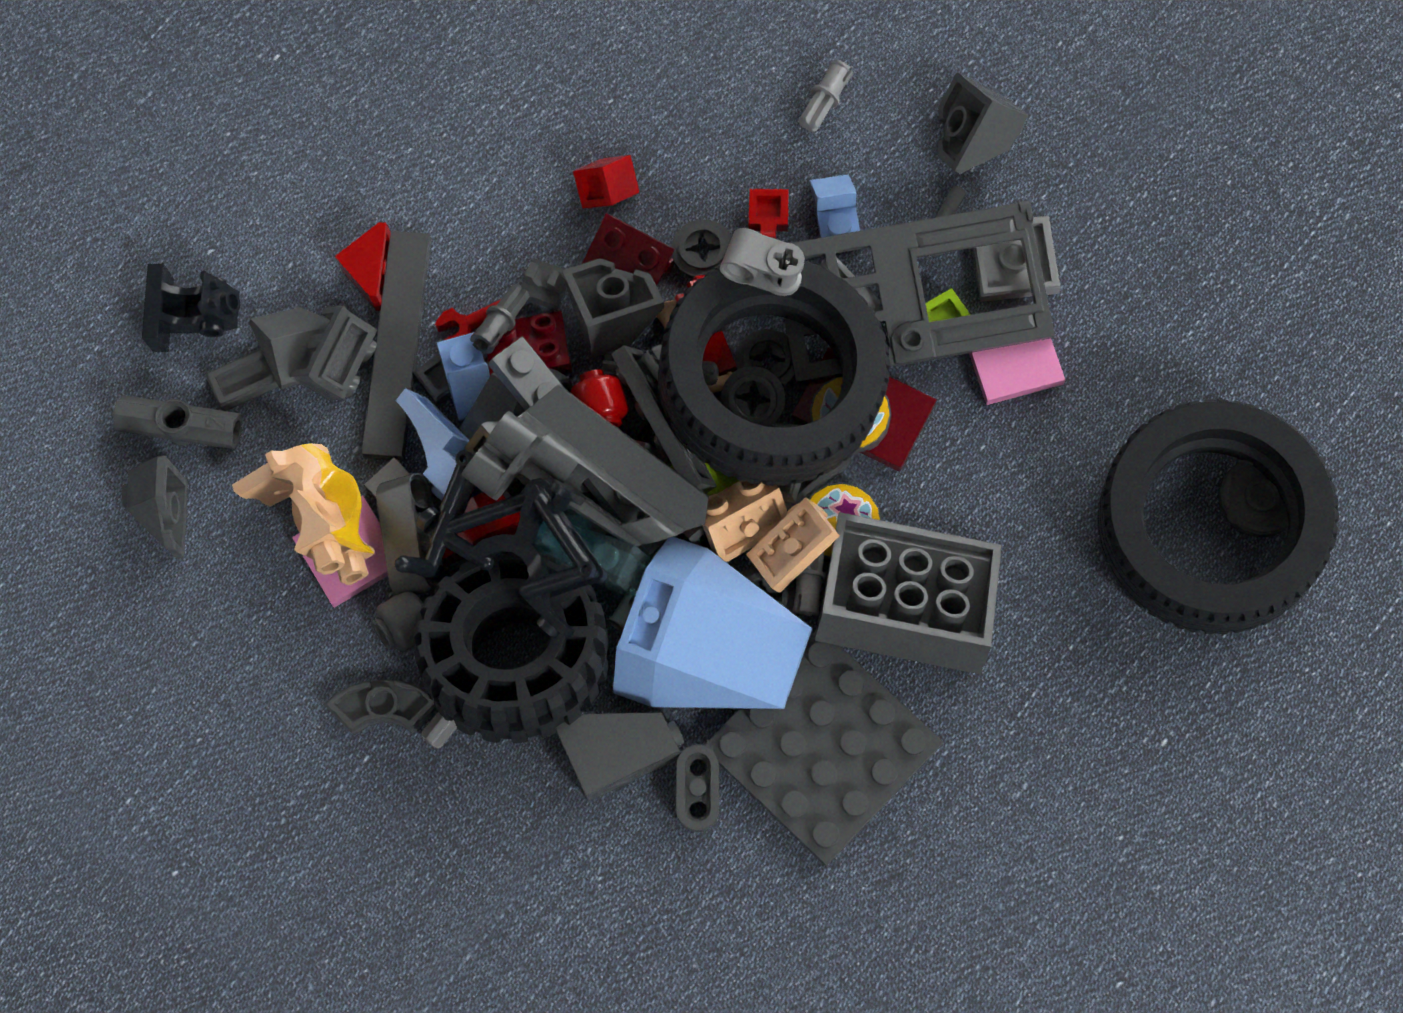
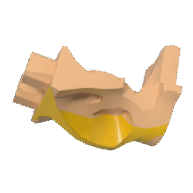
(323, 507)

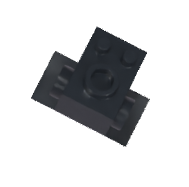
(168, 305)

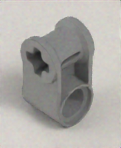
(760, 261)

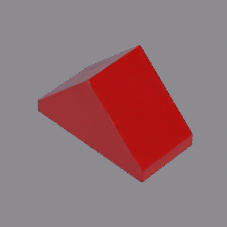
(366, 262)

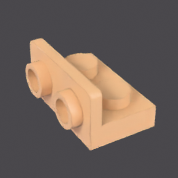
(741, 517)
(792, 544)

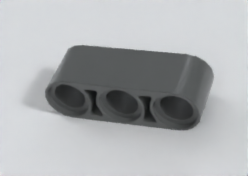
(399, 507)

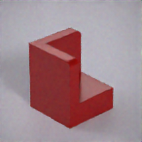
(606, 181)

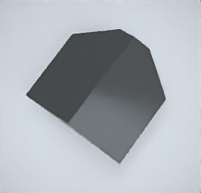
(285, 340)

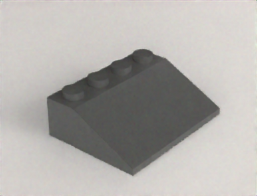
(910, 593)

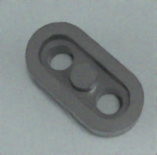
(697, 789)

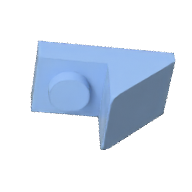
(835, 205)
(464, 372)

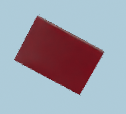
(908, 417)

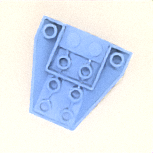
(706, 637)

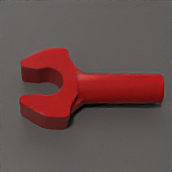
(465, 323)

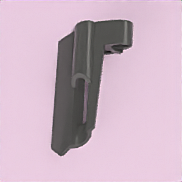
(572, 442)

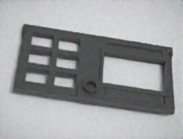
(901, 292)

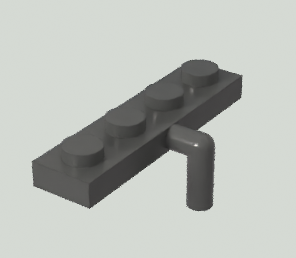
(638, 378)

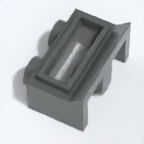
(337, 354)

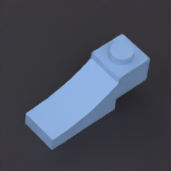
(439, 439)

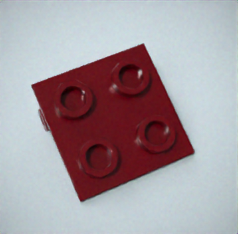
(630, 249)
(545, 336)

